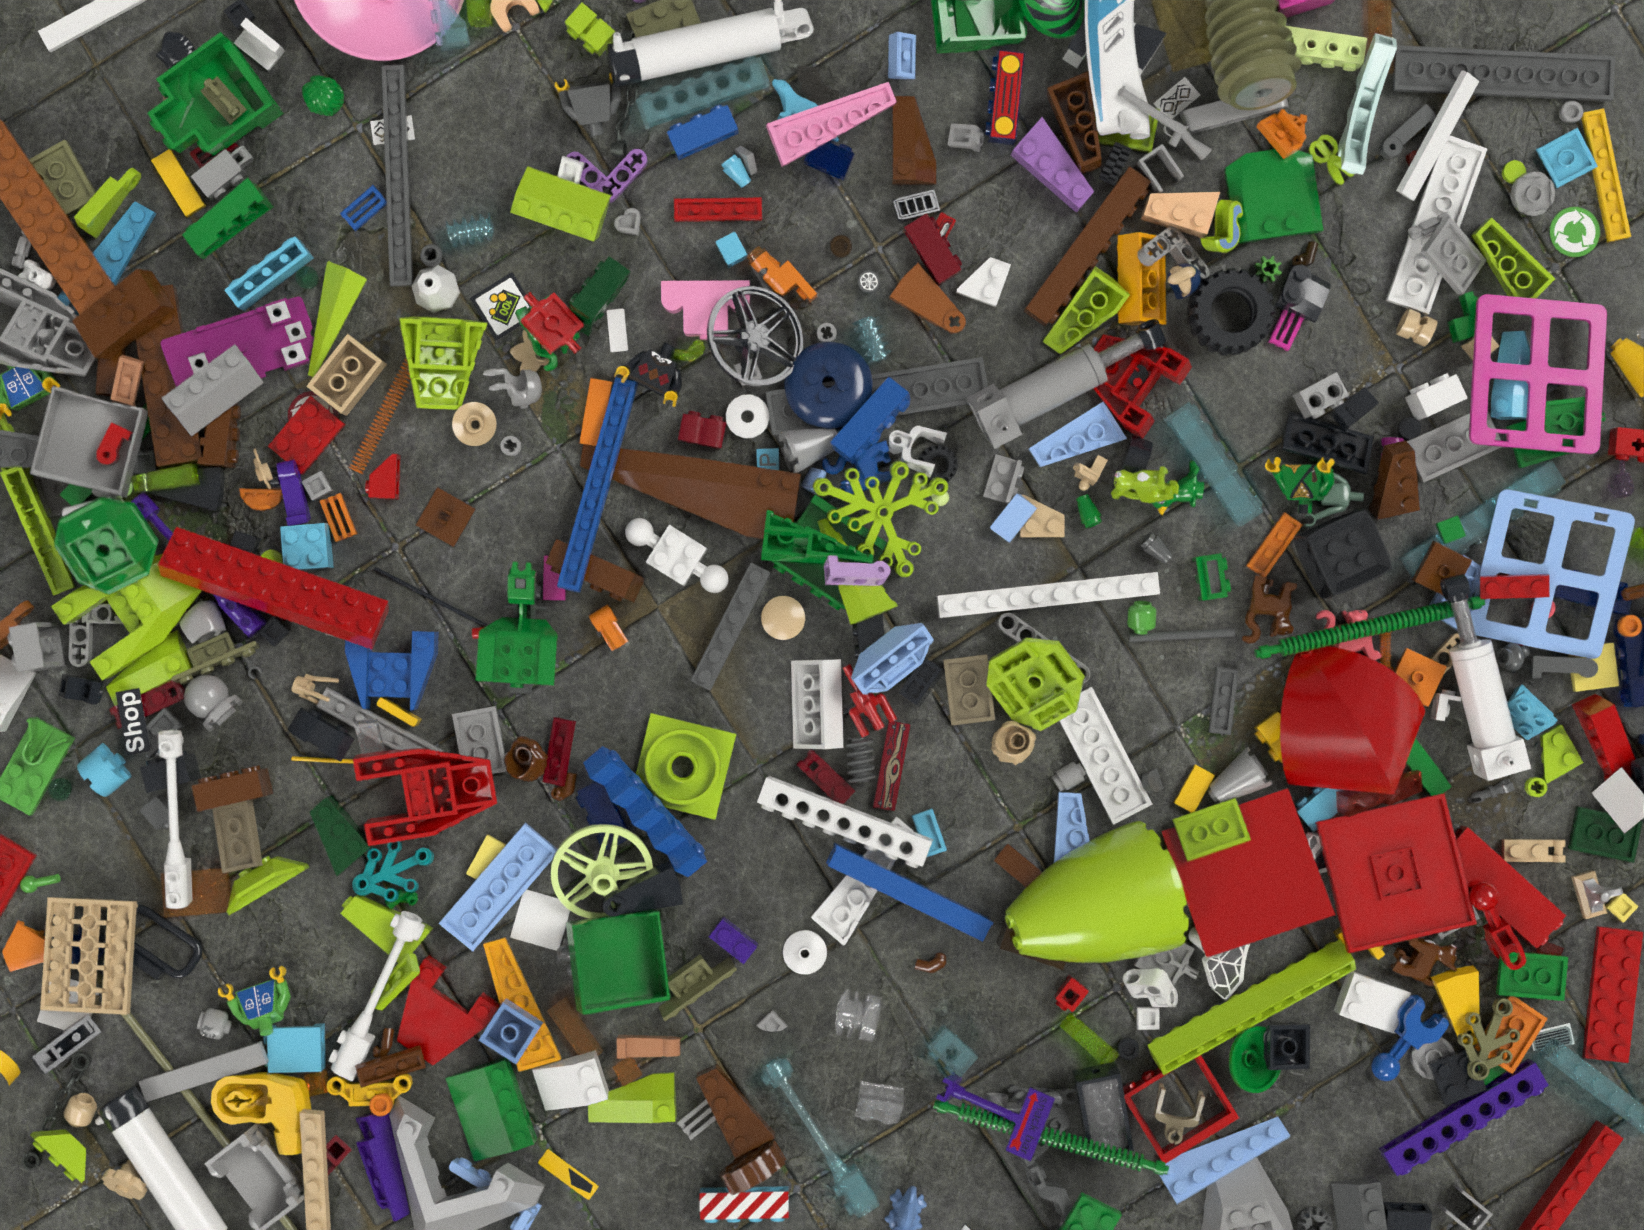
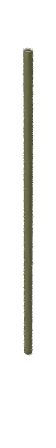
(188, 1095)

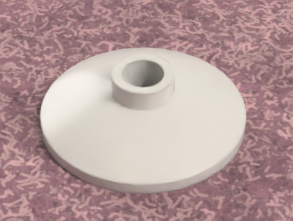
(809, 941)

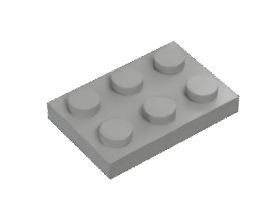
(1453, 255)
(481, 736)

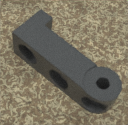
(1393, 144)
(1582, 666)

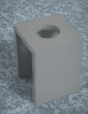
(1167, 161)
(1482, 1213)

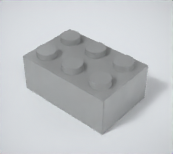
(36, 646)

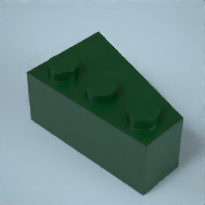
(598, 292)
(339, 834)

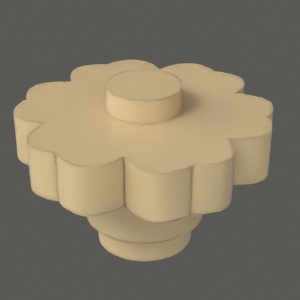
(125, 1181)

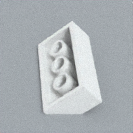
(817, 704)

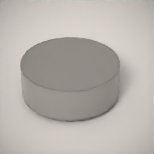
(1570, 112)

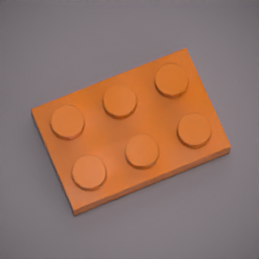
(1527, 1022)

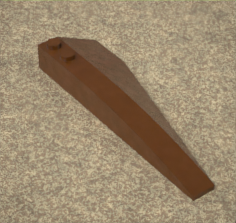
(712, 489)

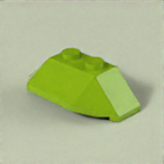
(262, 880)

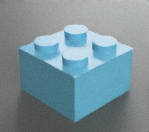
(307, 546)

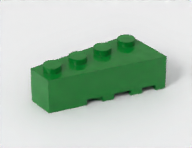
(227, 218)

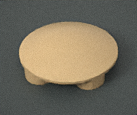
(783, 617)

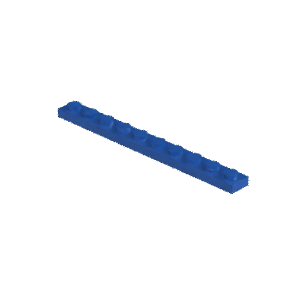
(597, 485)

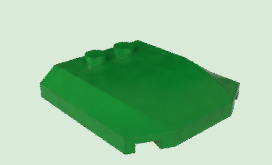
(1275, 195)

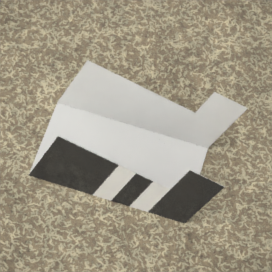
(1146, 43)

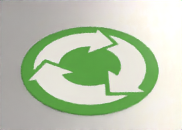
(1574, 231)

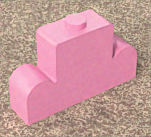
(697, 301)

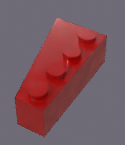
(1605, 734)

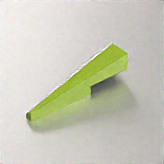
(338, 297)
(859, 600)

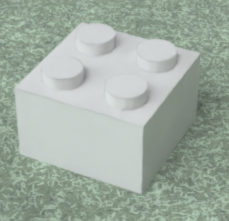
(1441, 394)

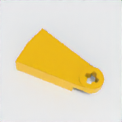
(1459, 996)

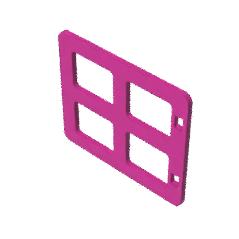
(1538, 373)

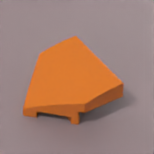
(1284, 132)
(24, 947)

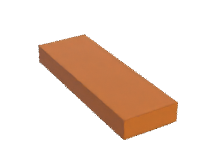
(595, 410)
(1274, 545)

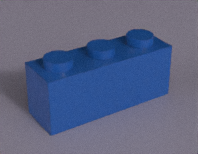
(702, 131)

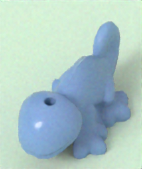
(906, 1210)

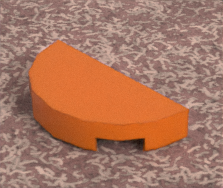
(261, 498)

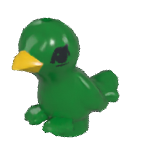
(1188, 491)

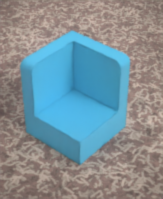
(731, 249)

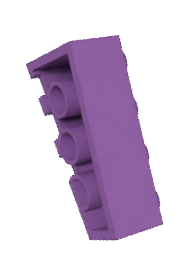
(1050, 164)

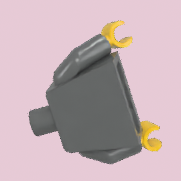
(590, 103)

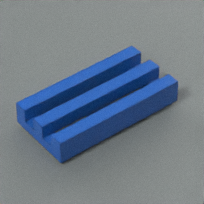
(368, 215)

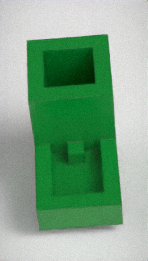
(1464, 327)

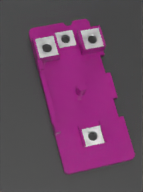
(257, 334)

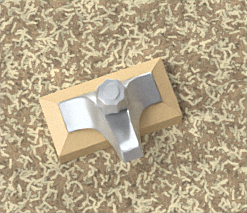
(1592, 895)

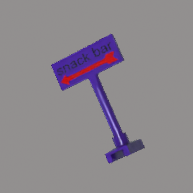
(1028, 1123)

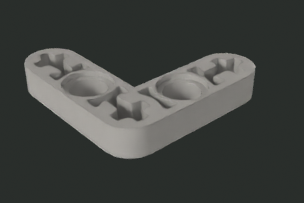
(1175, 247)
(90, 618)

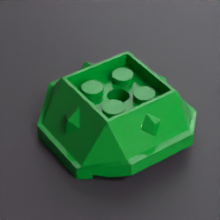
(108, 524)

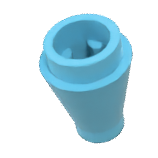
(735, 170)

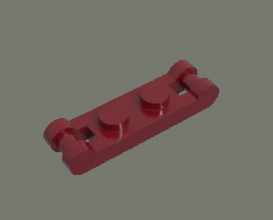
(155, 700)

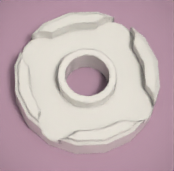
(752, 404)

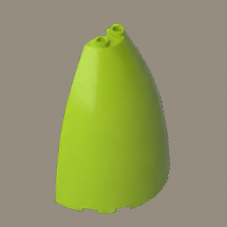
(1103, 902)

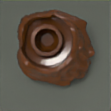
(525, 759)

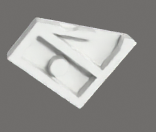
(986, 282)

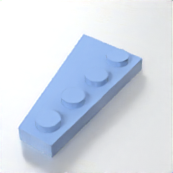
(1084, 434)

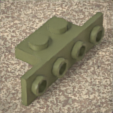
(213, 653)
(692, 982)

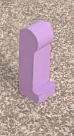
(855, 573)

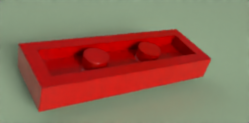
(1514, 586)

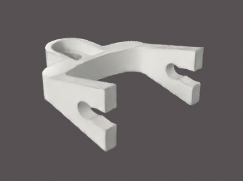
(902, 442)

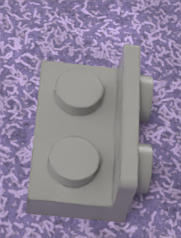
(1003, 478)

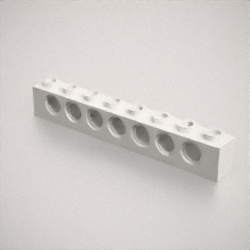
(769, 800)

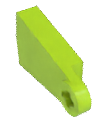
(105, 202)

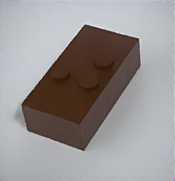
(123, 314)

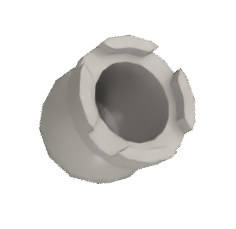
(209, 699)

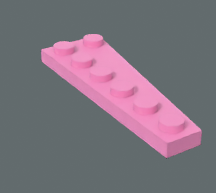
(816, 126)

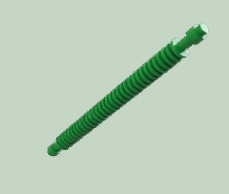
(1363, 628)
(1157, 1167)

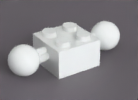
(676, 555)

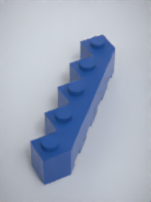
(646, 811)

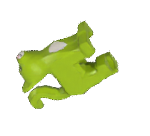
(1148, 485)

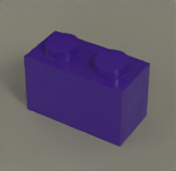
(733, 940)

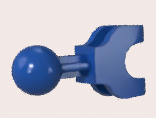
(1411, 1032)

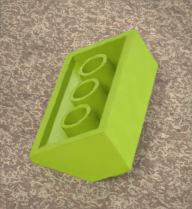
(561, 204)

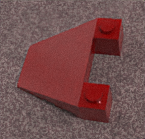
(1126, 399)
(437, 1020)

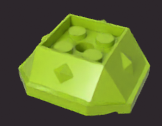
(1034, 701)

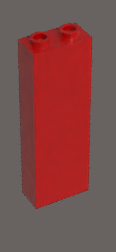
(1519, 901)

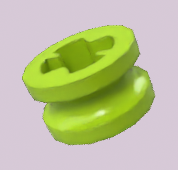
(1541, 791)

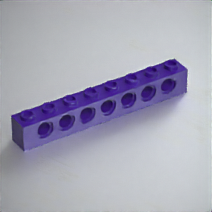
(1451, 1116)

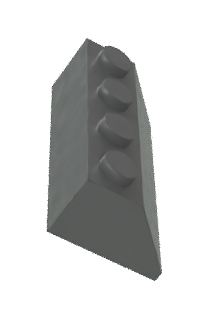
(1358, 1204)

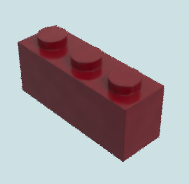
(933, 249)

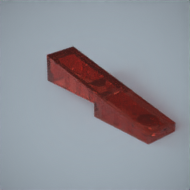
(1353, 802)

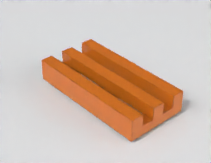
(331, 500)

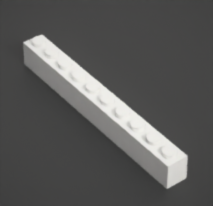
(1048, 595)

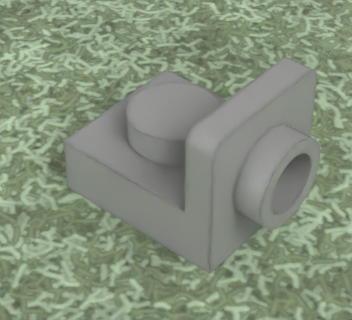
(966, 137)

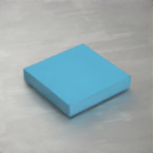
(1566, 158)

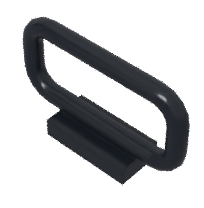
(155, 966)

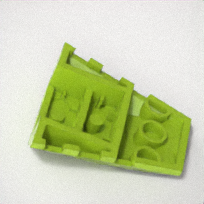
(440, 358)

